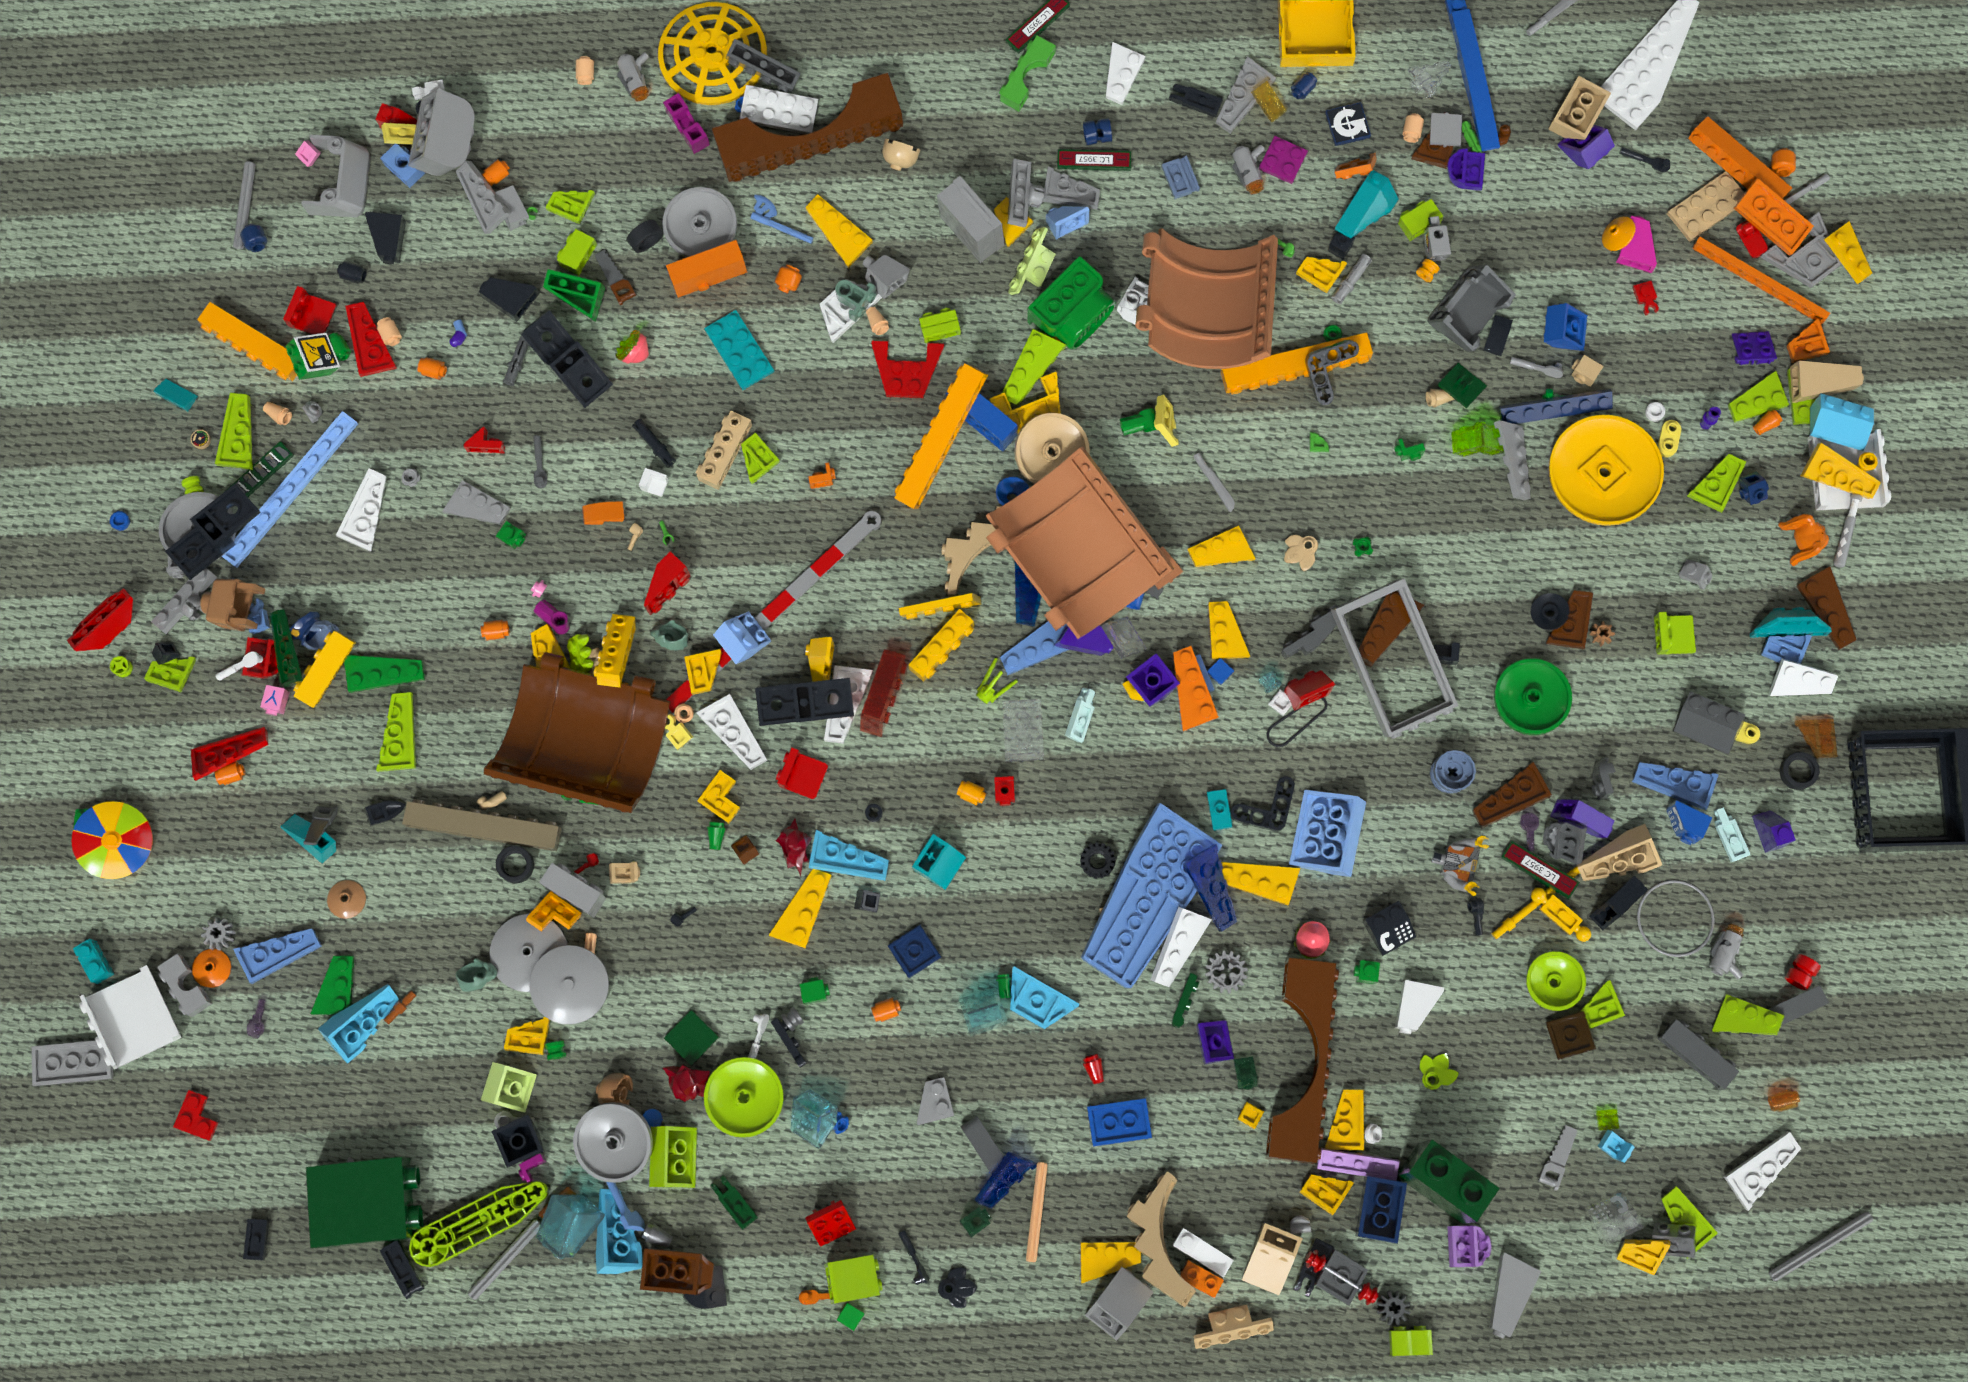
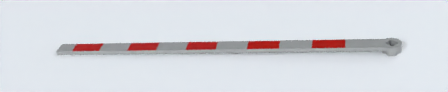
(793, 592)

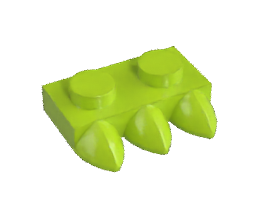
(579, 653)

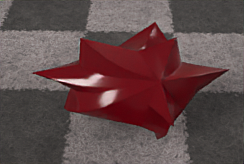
(794, 846)
(686, 1082)

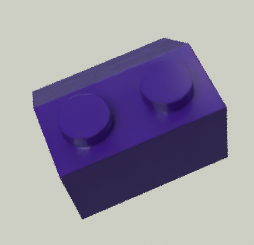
(1588, 151)

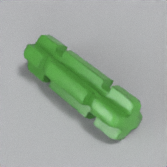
(1471, 137)

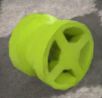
(192, 484)
(121, 663)

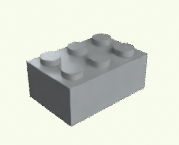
(573, 889)

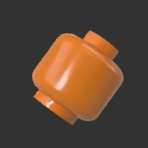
(1783, 162)
(788, 278)

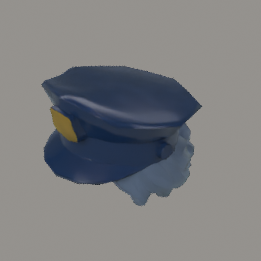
(312, 630)

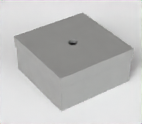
(970, 219)

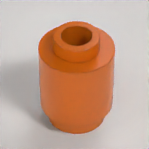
(496, 172)
(432, 368)
(495, 629)
(230, 773)
(886, 1009)

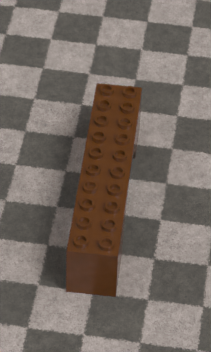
(750, 150)
(1310, 992)

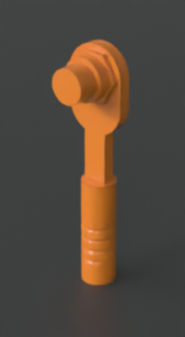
(811, 1297)

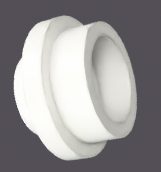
(1373, 1133)

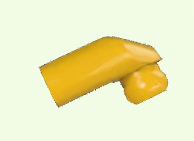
(1133, 694)

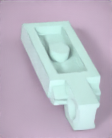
(1081, 716)
(1730, 836)

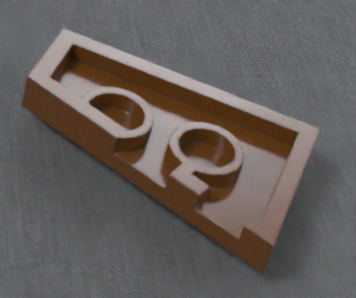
(1433, 154)
(1574, 631)

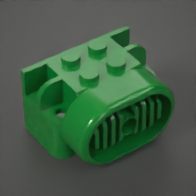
(1072, 305)

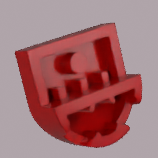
(268, 666)

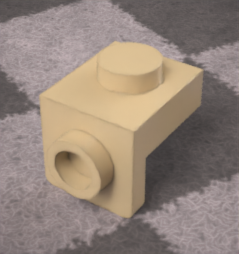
(624, 872)

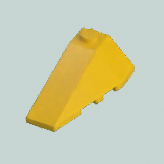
(820, 657)

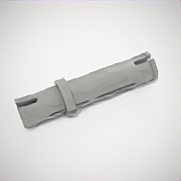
(1348, 283)

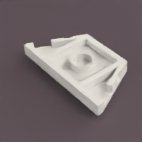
(836, 313)

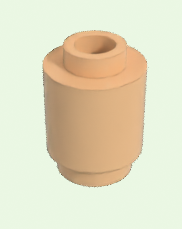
(584, 70)
(1413, 128)
(388, 331)

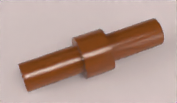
(400, 1007)

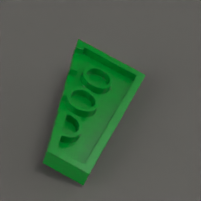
(378, 672)

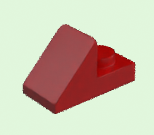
(479, 443)

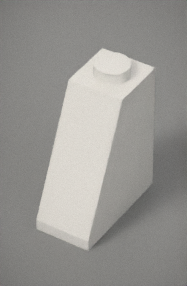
(1415, 1004)

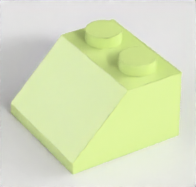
(508, 1087)

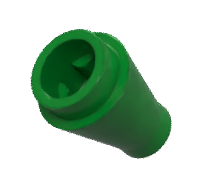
(715, 834)

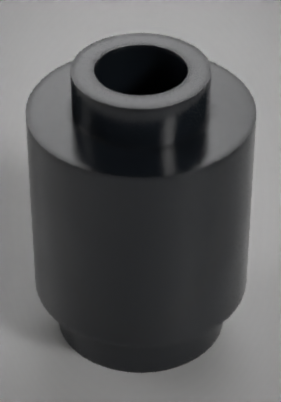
(351, 272)

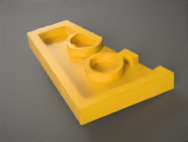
(1849, 252)
(1223, 548)

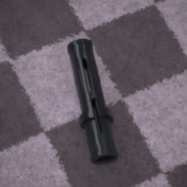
(658, 448)

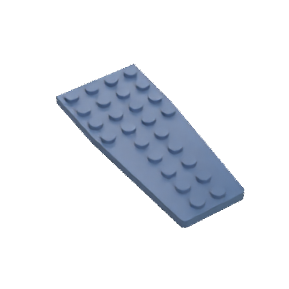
(1146, 897)

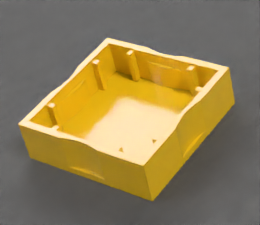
(1316, 33)

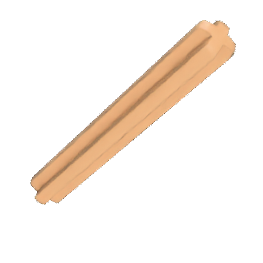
(1036, 1213)

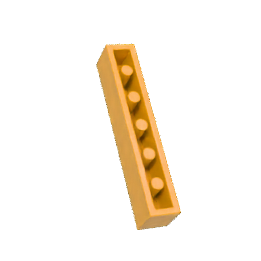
(248, 340)

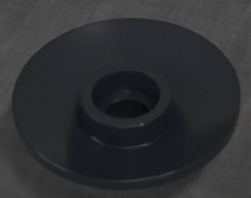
(1547, 603)

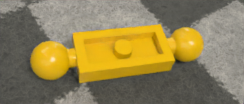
(1561, 914)

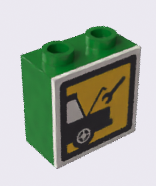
(312, 356)

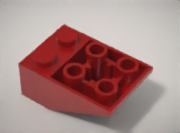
(667, 578)

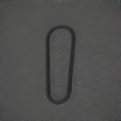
(1297, 733)

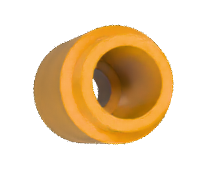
(971, 792)

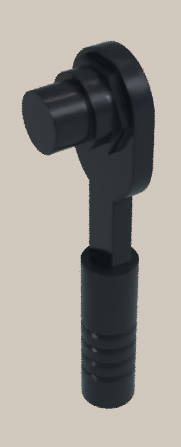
(1658, 164)
(922, 1277)

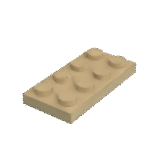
(1706, 206)

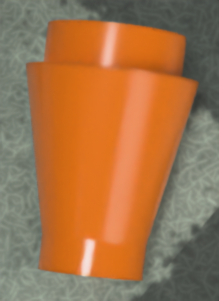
(1767, 422)

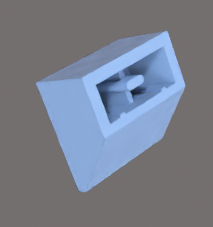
(741, 637)

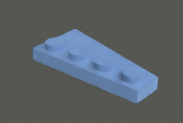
(1677, 783)

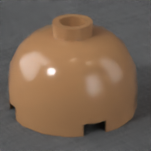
(614, 1088)

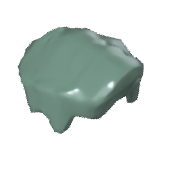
(670, 635)
(475, 975)

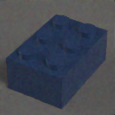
(1381, 1209)

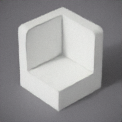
(653, 482)

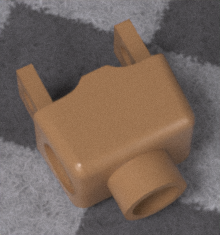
(230, 604)

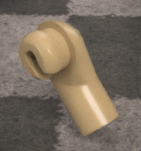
(492, 802)

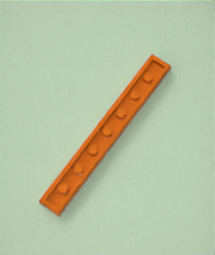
(1760, 280)

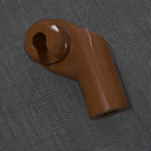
(1504, 134)

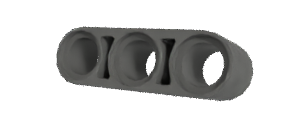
(983, 1143)

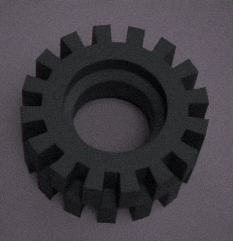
(1097, 849)

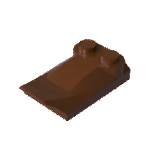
(676, 1272)

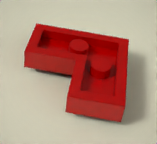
(190, 1117)

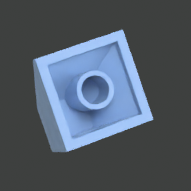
(1066, 219)

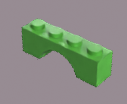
(1038, 54)

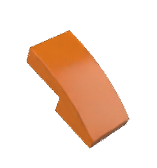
(605, 511)

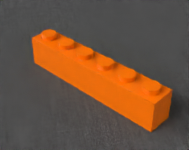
(1735, 157)

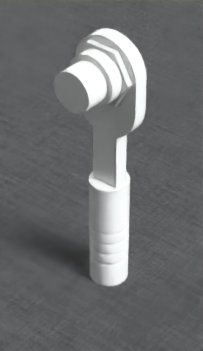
(248, 661)
(762, 1021)

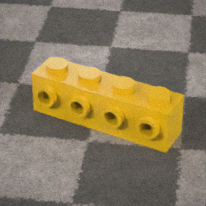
(941, 645)
(615, 650)
(324, 669)

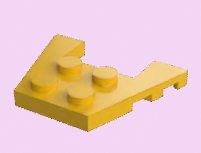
(1023, 414)

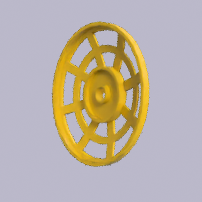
(708, 61)

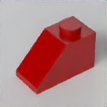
(394, 115)

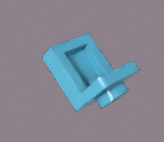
(1616, 1146)

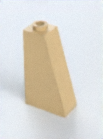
(1814, 378)

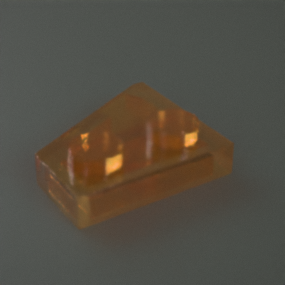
(1819, 736)

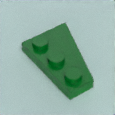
(336, 987)

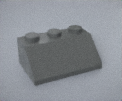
(1709, 723)

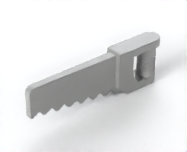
(1558, 1158)

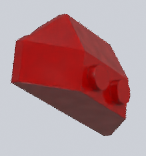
(103, 623)

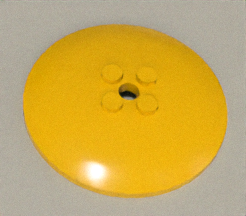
(1623, 450)

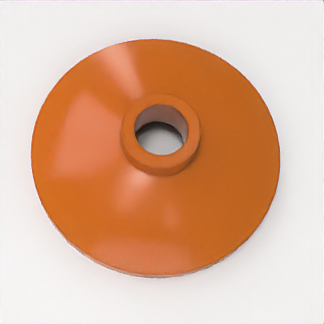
(219, 972)

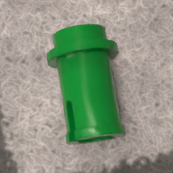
(1004, 984)

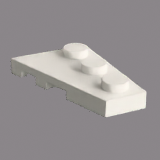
(1122, 72)
(1801, 679)

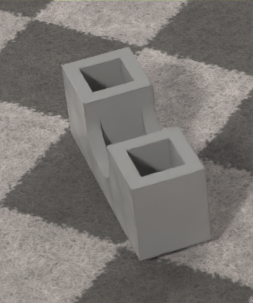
(173, 972)

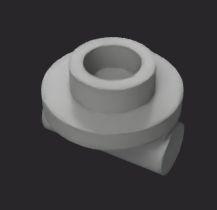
(312, 410)
(1300, 1224)

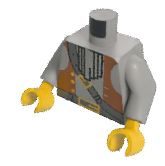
(1460, 863)

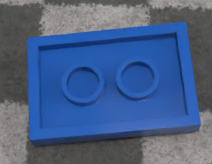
(1119, 1122)

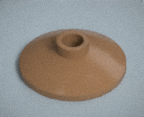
(354, 904)

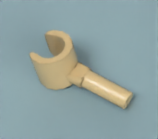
(637, 531)

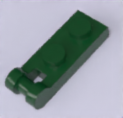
(1185, 1002)

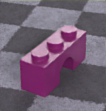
(686, 125)

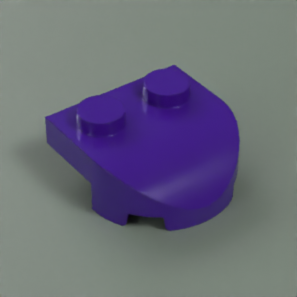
(1466, 169)

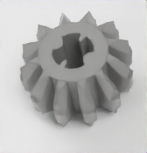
(212, 940)

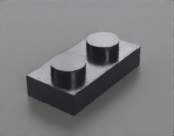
(256, 1239)

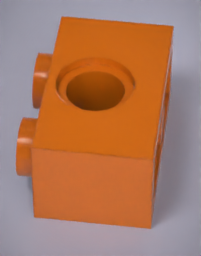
(1201, 1279)

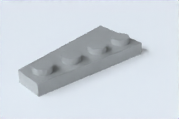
(1515, 458)

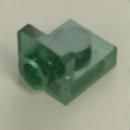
(1245, 1073)

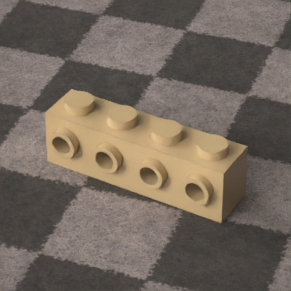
(724, 450)

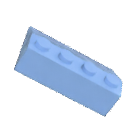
(1328, 832)

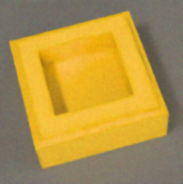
(1250, 1115)

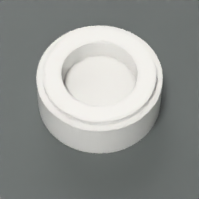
(1655, 411)

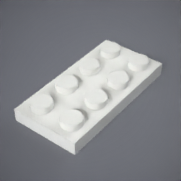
(779, 110)

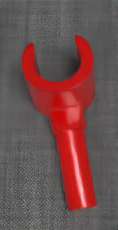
(592, 861)

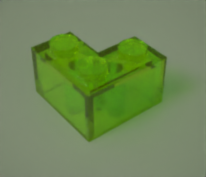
(1476, 439)

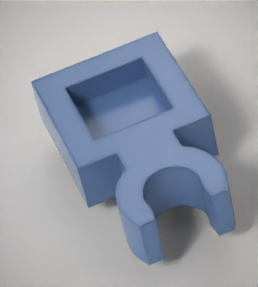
(258, 616)

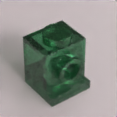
(970, 1227)

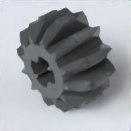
(1396, 1301)

